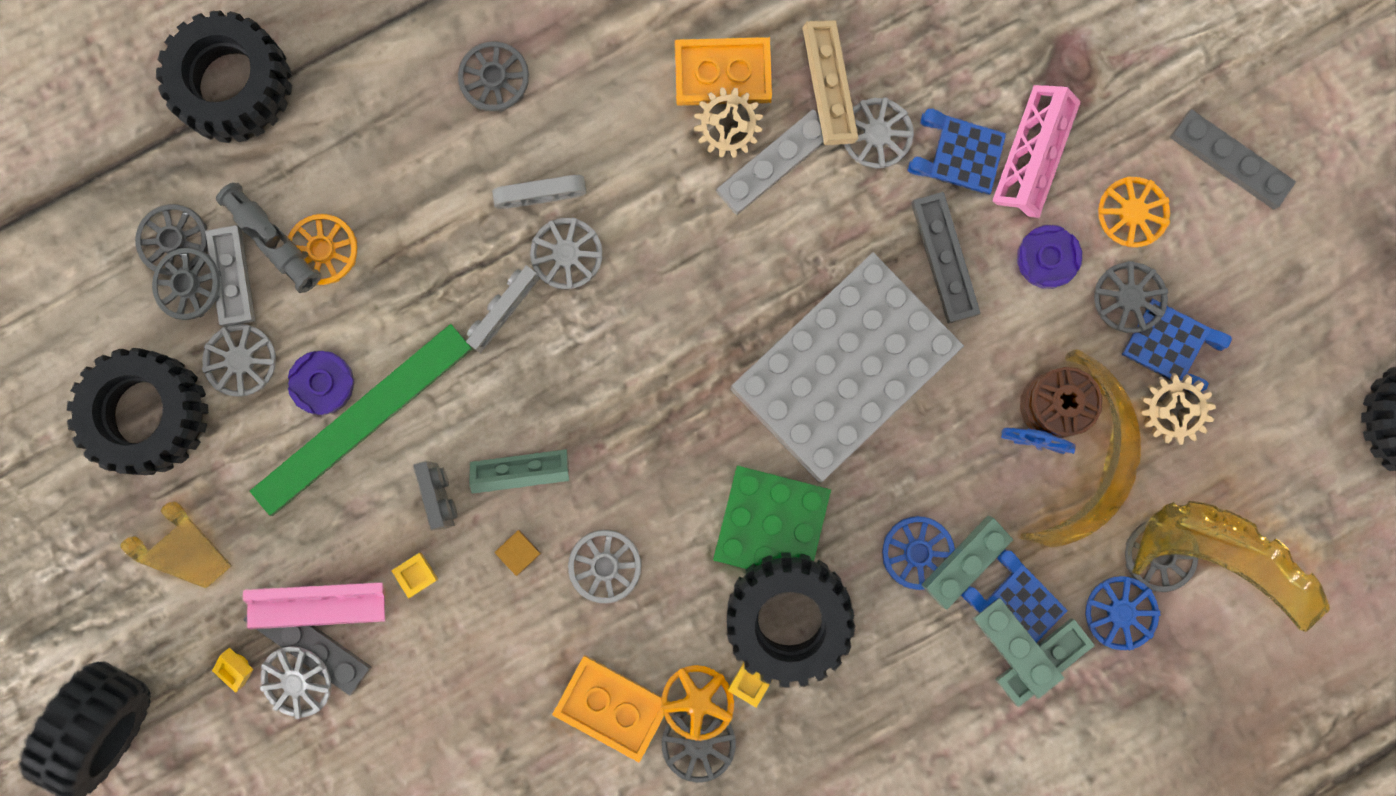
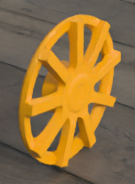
(1134, 211)
(322, 248)

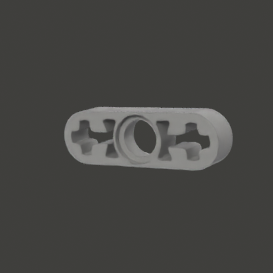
(539, 191)

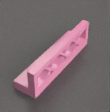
(1047, 151)
(315, 605)

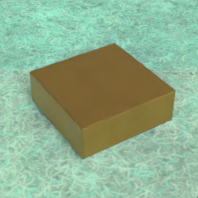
(517, 553)

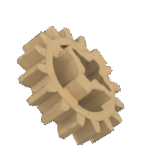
(742, 125)
(1192, 408)

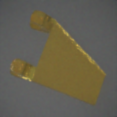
(182, 552)

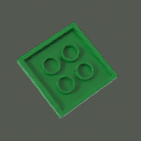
(770, 518)

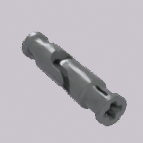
(255, 223)

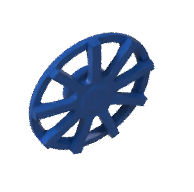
(1039, 439)
(916, 552)
(1123, 613)

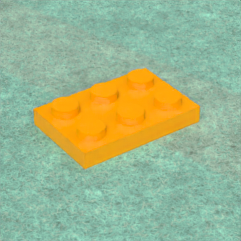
(719, 63)
(611, 708)

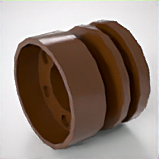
(1042, 402)

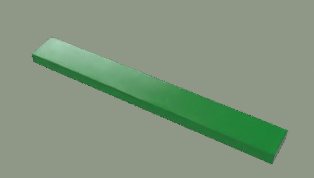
(360, 420)

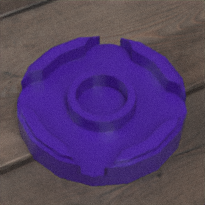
(1049, 256)
(320, 382)

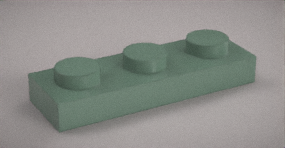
(519, 471)
(967, 562)
(1061, 647)
(1018, 648)

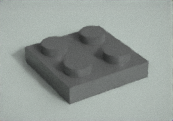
(432, 486)

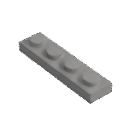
(772, 163)

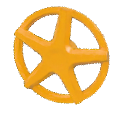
(698, 702)

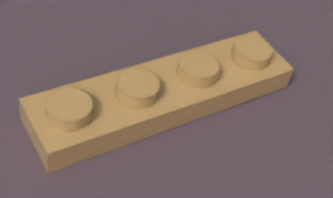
(830, 82)

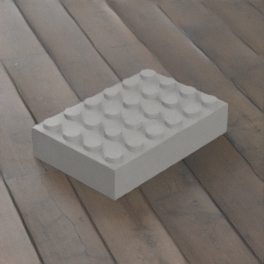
(846, 367)

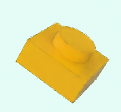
(414, 575)
(232, 669)
(748, 686)

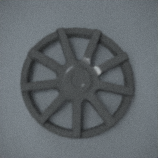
(493, 77)
(170, 237)
(187, 283)
(1131, 297)
(1161, 562)
(698, 750)

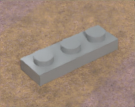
(228, 254)
(501, 308)

